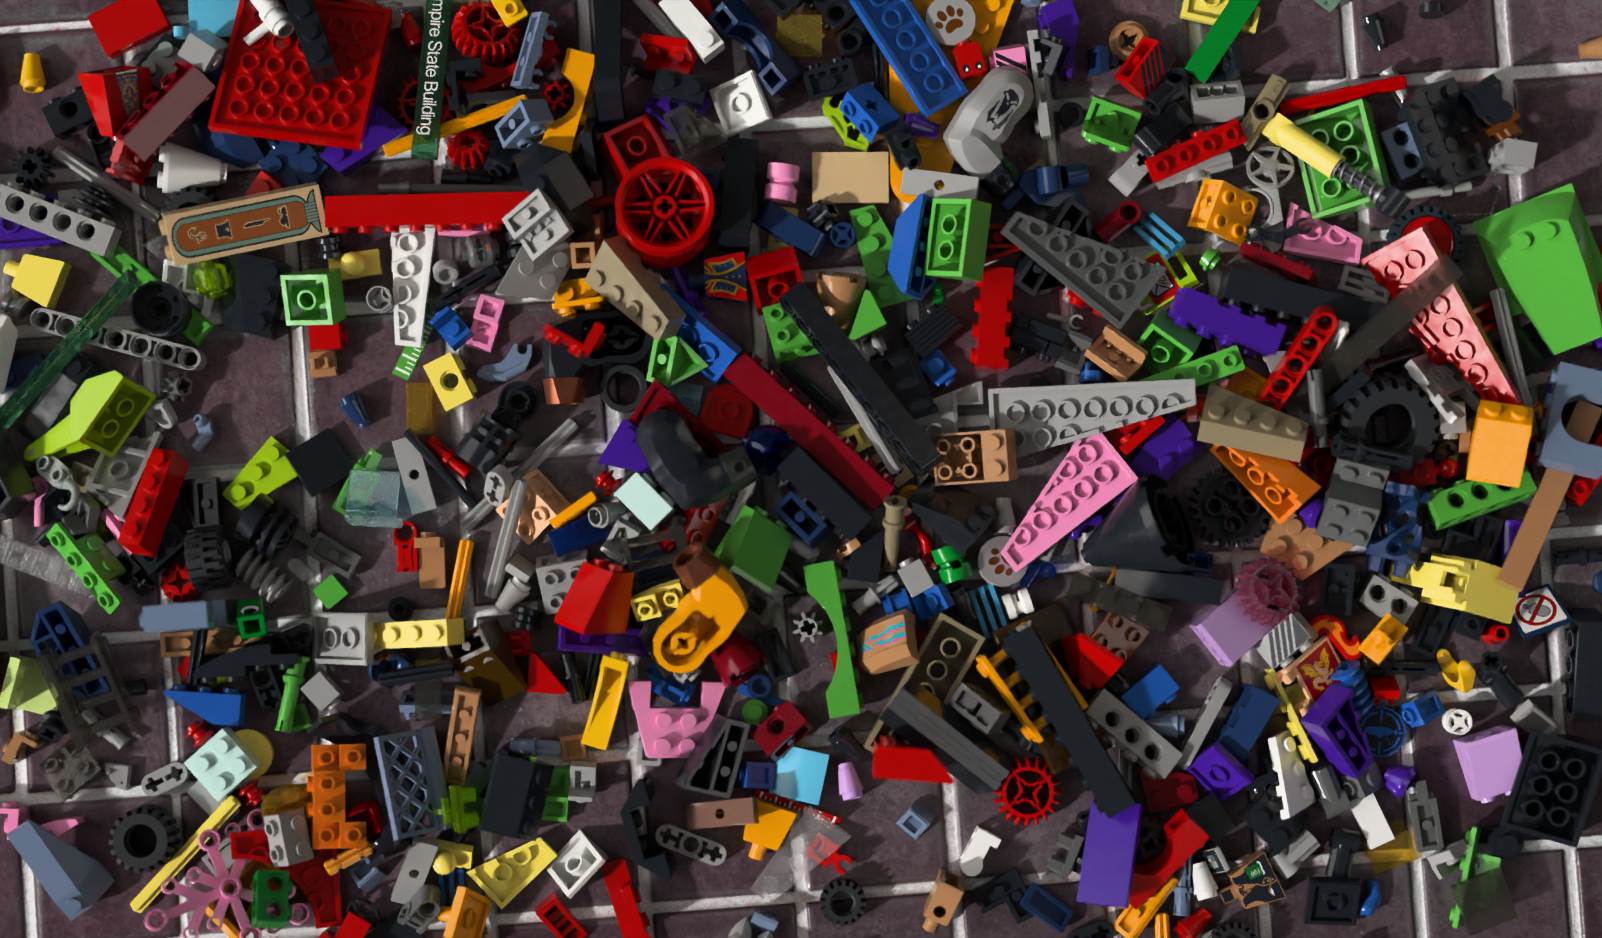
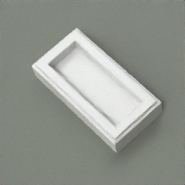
(1371, 821)

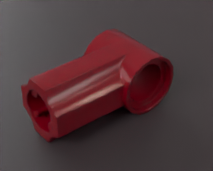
(1115, 223)

